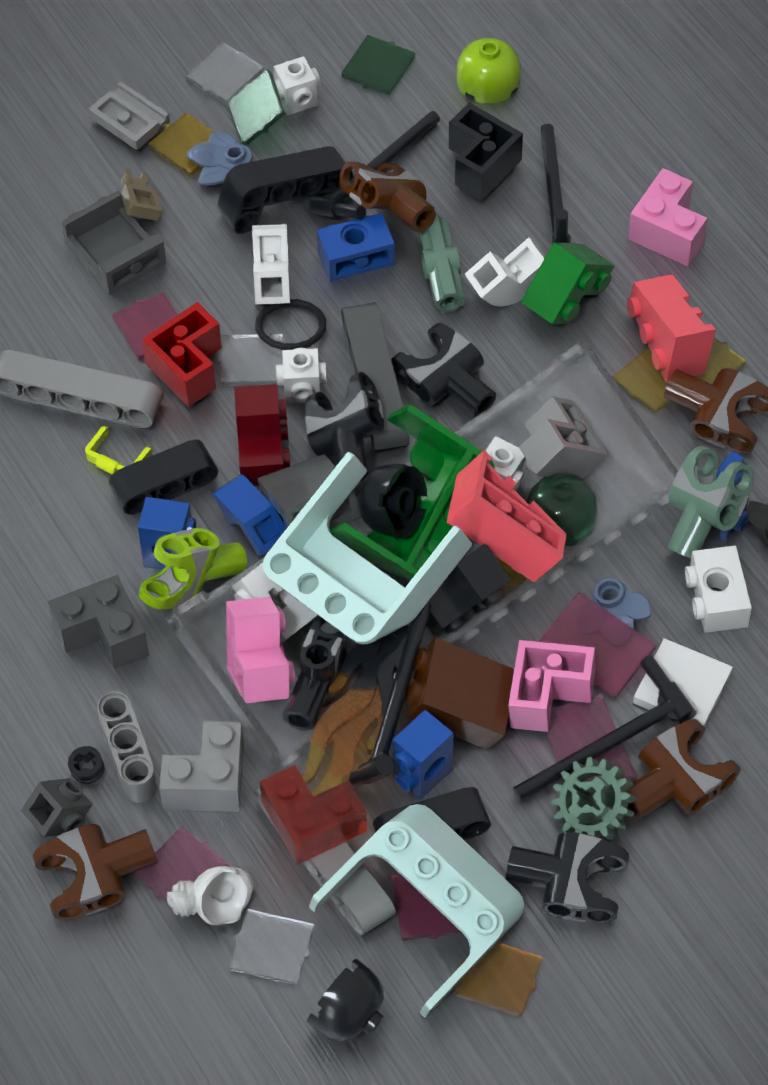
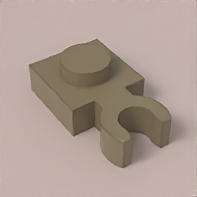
(139, 199)

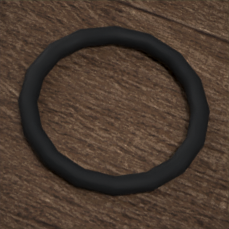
(290, 346)

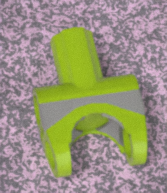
(193, 561)

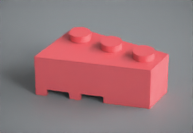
(671, 326)
(497, 515)

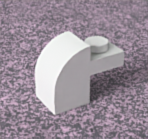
(271, 264)
(506, 280)

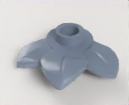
(218, 157)
(627, 605)

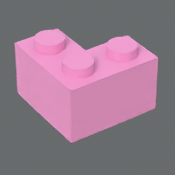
(664, 219)
(255, 652)
(548, 673)

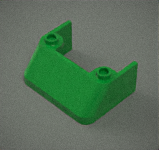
(439, 458)

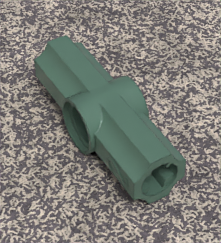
(442, 266)

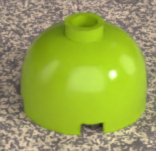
(488, 70)

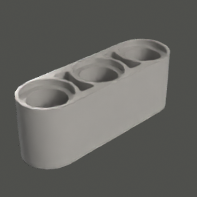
(131, 761)

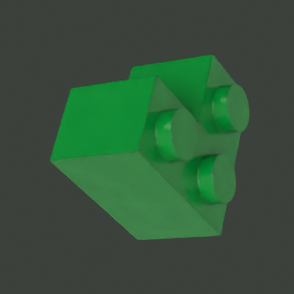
(564, 278)

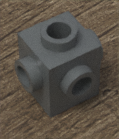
(56, 807)

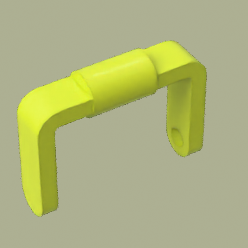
(104, 462)

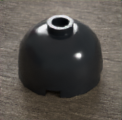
(392, 500)
(350, 1004)

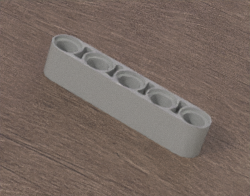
(79, 389)
(359, 897)

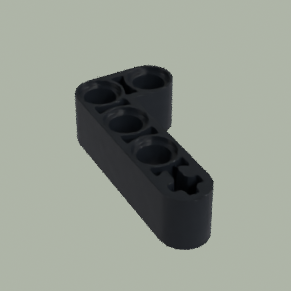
(275, 181)

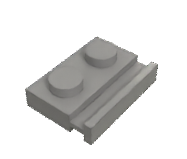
(128, 115)

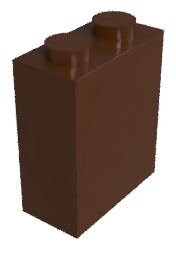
(461, 692)

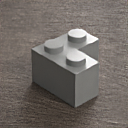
(561, 441)
(208, 779)

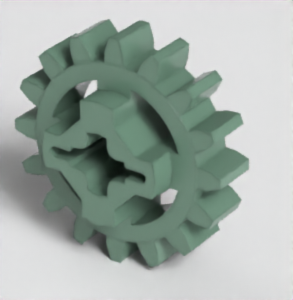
(608, 791)

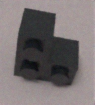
(484, 149)
(471, 584)

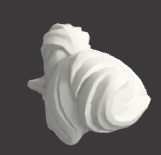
(215, 895)

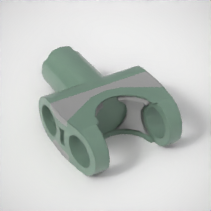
(706, 499)

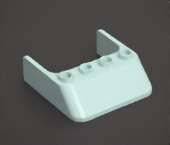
(342, 583)
(447, 875)

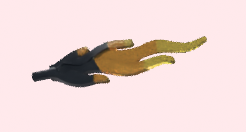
(357, 709)

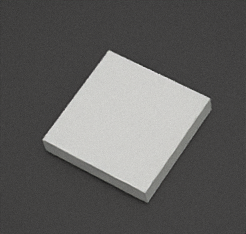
(696, 675)

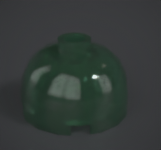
(568, 503)

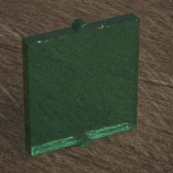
(378, 64)
(256, 107)

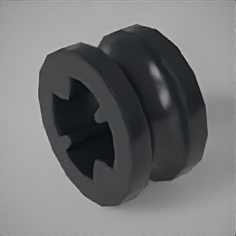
(86, 754)

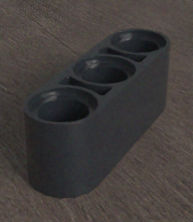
(163, 475)
(459, 809)

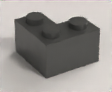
(102, 614)

